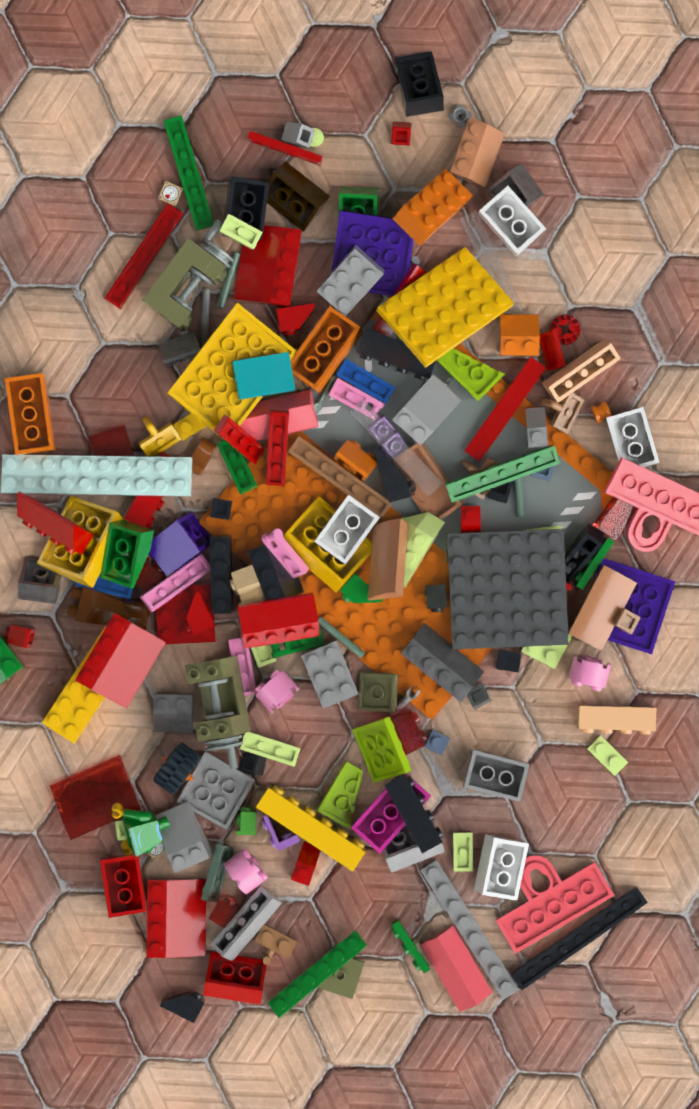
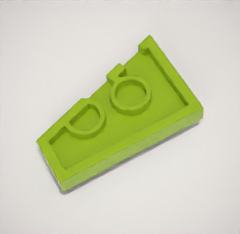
(469, 373)
(341, 796)

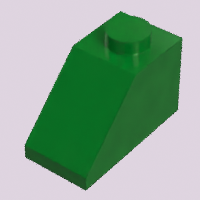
(356, 591)

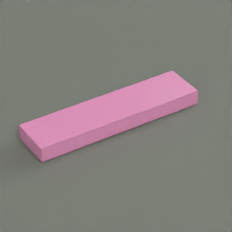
(176, 583)

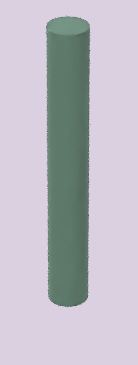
(228, 281)
(519, 498)
(340, 637)

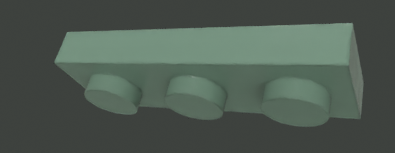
(216, 873)

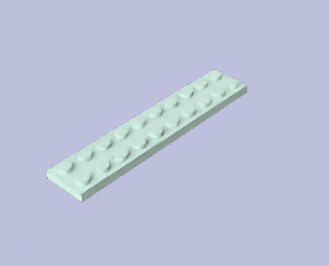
(96, 475)

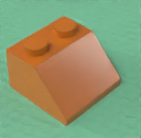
(519, 334)
(355, 460)

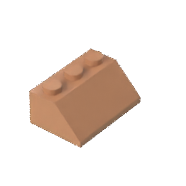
(477, 153)

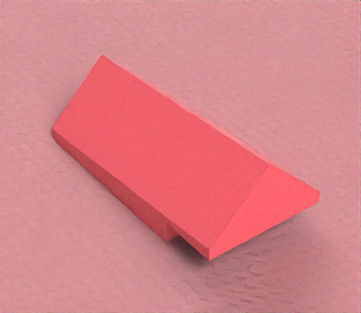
(301, 414)
(456, 968)

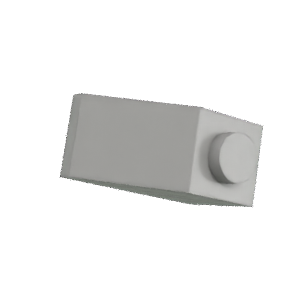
(536, 427)

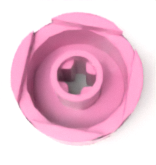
(589, 671)
(276, 691)
(245, 871)

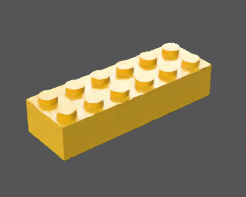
(74, 706)
(311, 828)

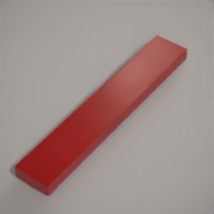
(144, 256)
(505, 409)

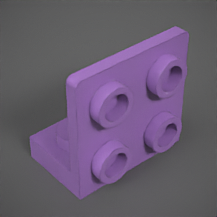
(288, 839)

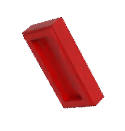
(552, 350)

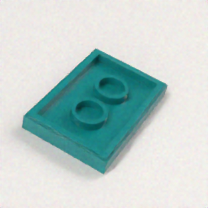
(263, 376)

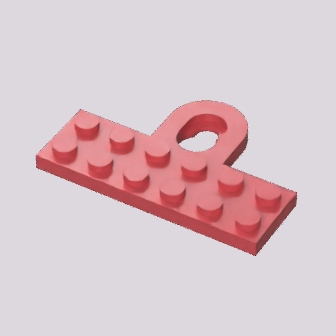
(653, 496)
(554, 906)

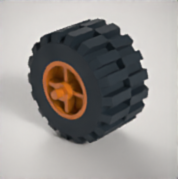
(176, 768)

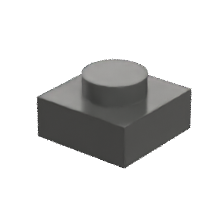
(478, 696)

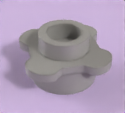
(465, 115)

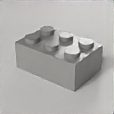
(350, 280)
(329, 674)
(496, 775)

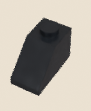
(185, 1005)

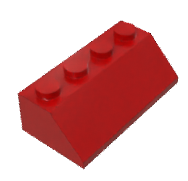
(52, 524)
(278, 620)

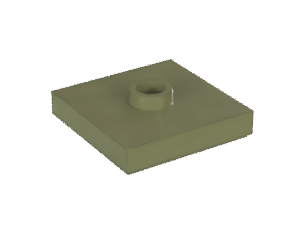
(378, 692)
(345, 979)

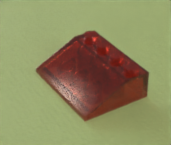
(88, 796)

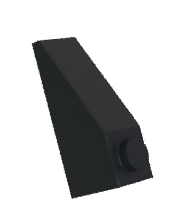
(395, 479)
(582, 550)

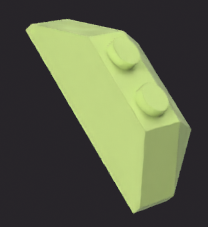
(421, 534)

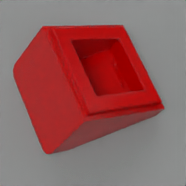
(401, 133)

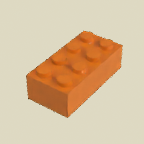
(432, 207)
(325, 349)
(30, 414)

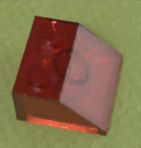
(408, 731)

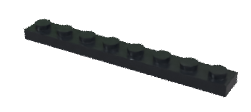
(579, 938)

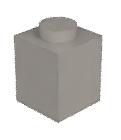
(297, 134)

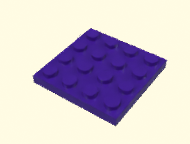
(381, 240)
(647, 601)

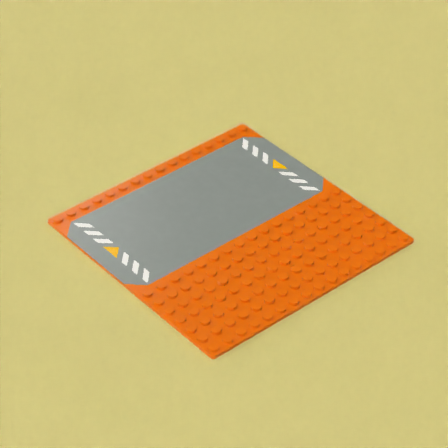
(386, 627)

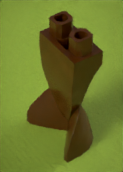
(99, 608)

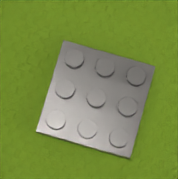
(216, 790)

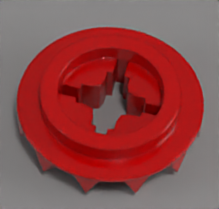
(574, 328)

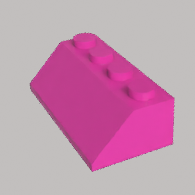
(382, 819)

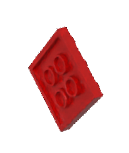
(173, 614)

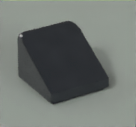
(253, 764)

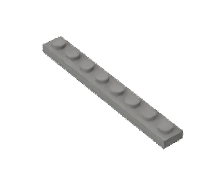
(469, 929)

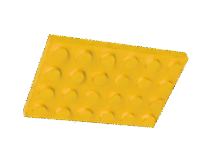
(445, 307)
(208, 381)

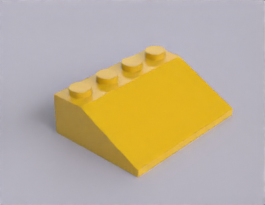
(321, 562)
(87, 566)

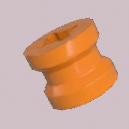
(600, 412)

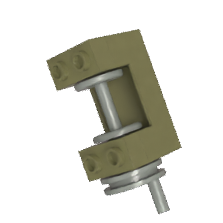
(204, 261)
(222, 704)

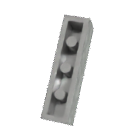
(246, 923)

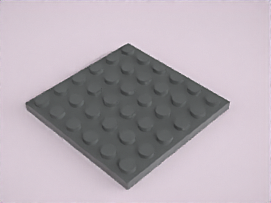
(508, 589)

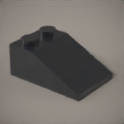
(419, 84)

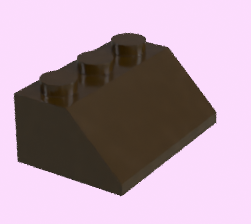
(295, 196)

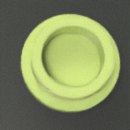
(317, 138)

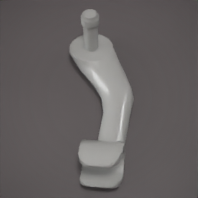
(405, 700)

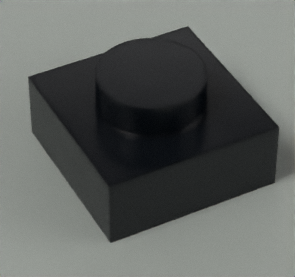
(221, 509)

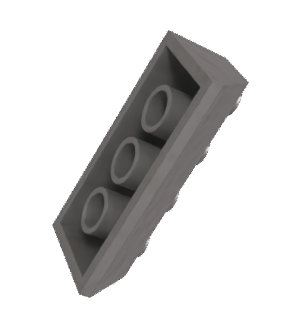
(442, 663)

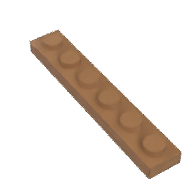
(339, 477)

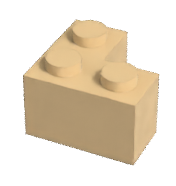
(247, 585)

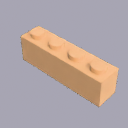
(581, 370)
(616, 718)

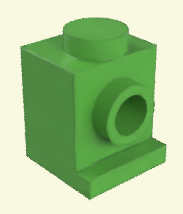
(247, 821)

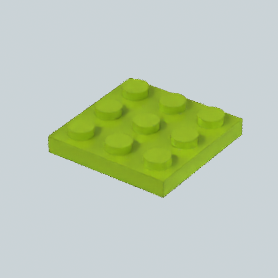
(381, 749)

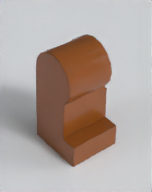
(202, 455)

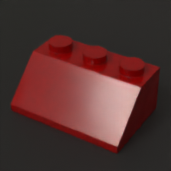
(123, 885)
(235, 979)

